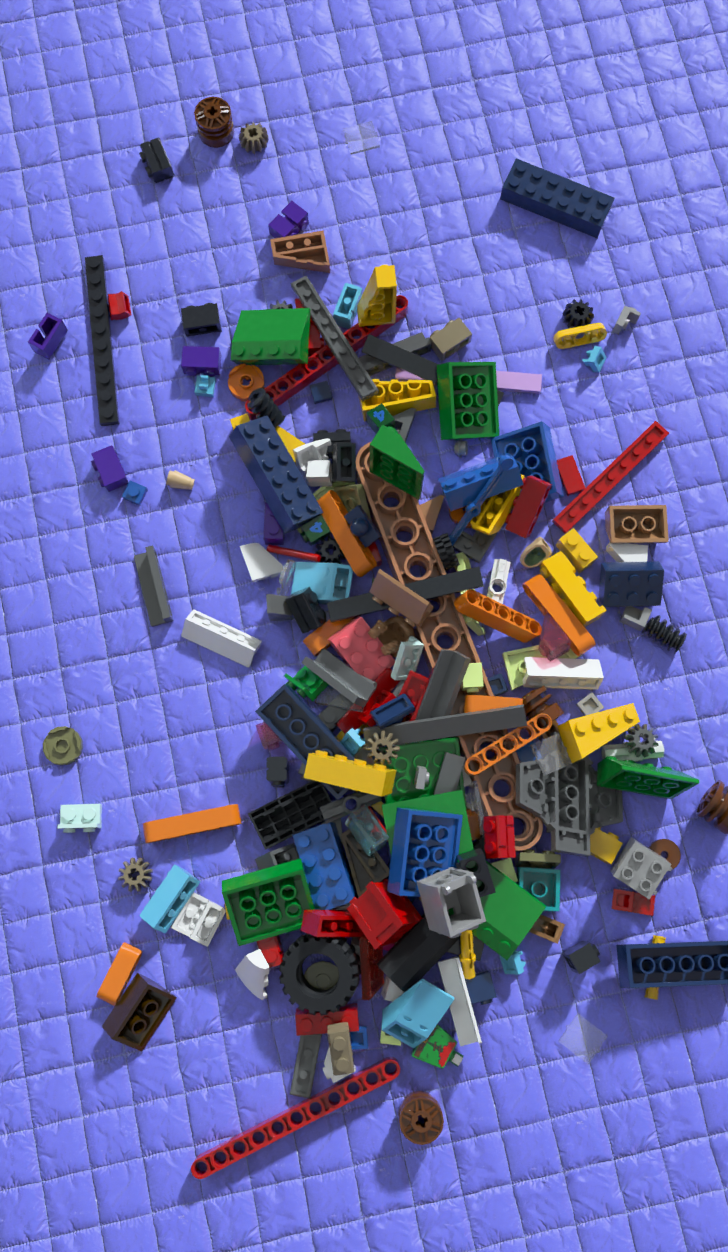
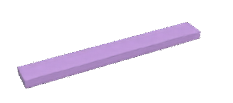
(505, 381)

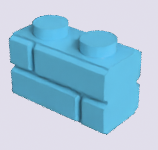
(347, 305)

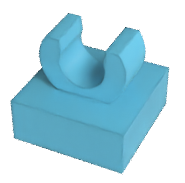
(596, 359)
(205, 386)
(353, 741)
(513, 964)

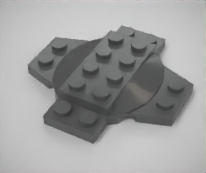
(568, 803)

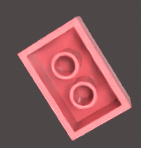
(360, 650)

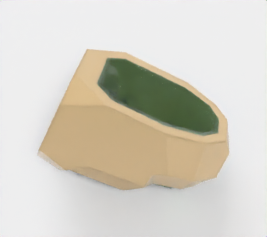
(535, 553)

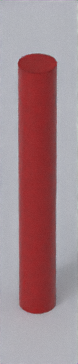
(293, 553)

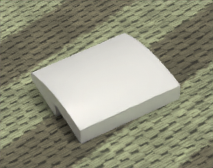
(199, 919)

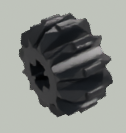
(578, 314)
(323, 551)

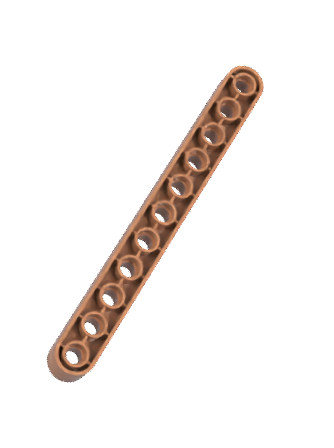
(445, 621)

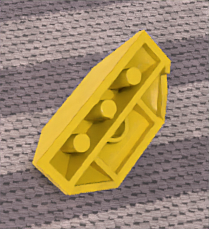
(495, 511)

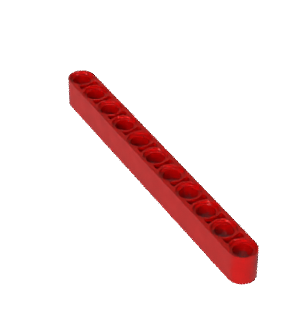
(323, 365)
(289, 1124)

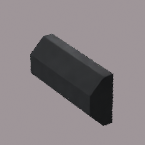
(290, 813)
(414, 955)

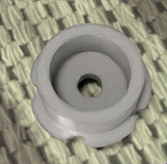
(461, 448)

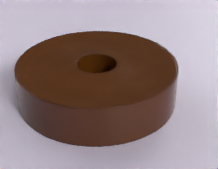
(670, 848)

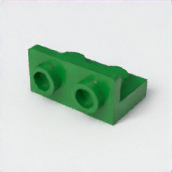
(306, 683)

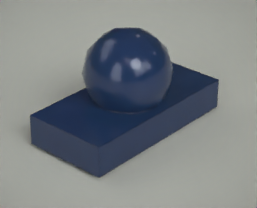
(362, 526)
(392, 711)

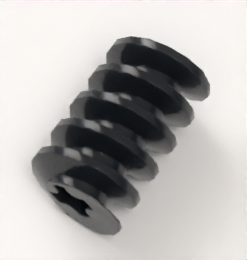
(264, 406)
(665, 633)

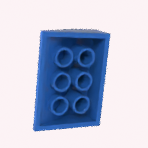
(533, 453)
(465, 485)
(422, 847)

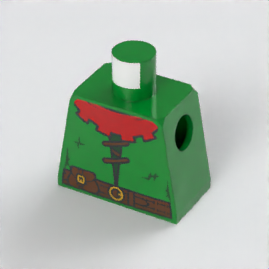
(438, 1049)

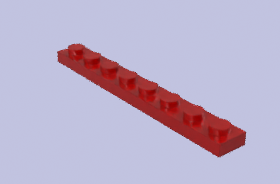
(610, 477)

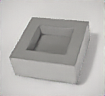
(589, 705)
(421, 777)

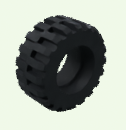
(305, 994)

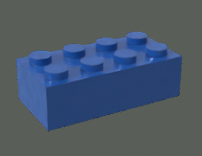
(326, 867)

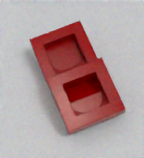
(633, 902)

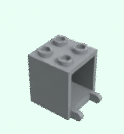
(640, 868)
(454, 890)

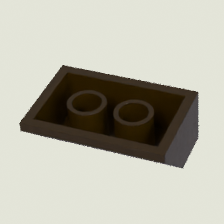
(138, 1012)

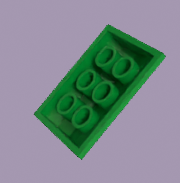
(271, 337)
(468, 400)
(395, 462)
(643, 778)
(267, 901)
(507, 914)

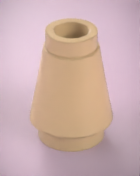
(180, 481)

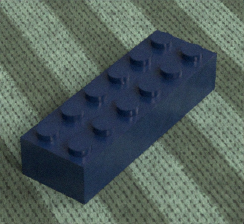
(556, 198)
(275, 473)
(301, 729)
(672, 964)

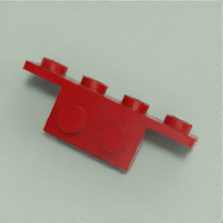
(415, 689)
(381, 695)

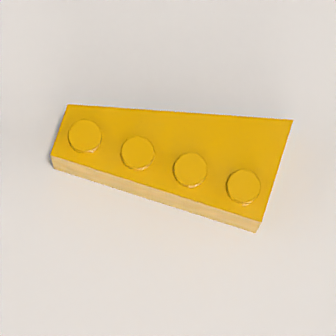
(379, 298)
(401, 396)
(571, 588)
(592, 731)
(350, 774)

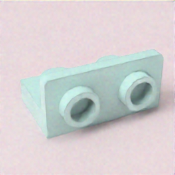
(407, 658)
(80, 817)

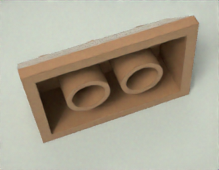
(637, 524)
(400, 599)

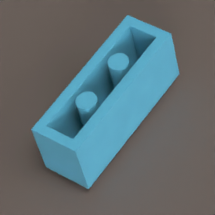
(169, 899)

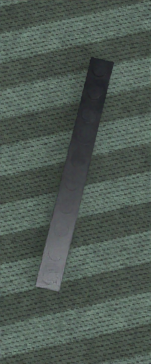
(102, 341)

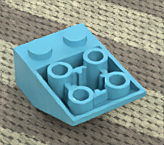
(327, 580)
(415, 1013)

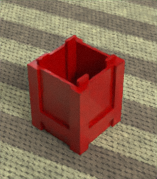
(383, 914)

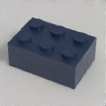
(631, 584)

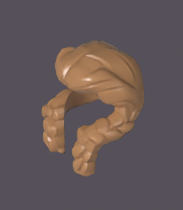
(391, 634)

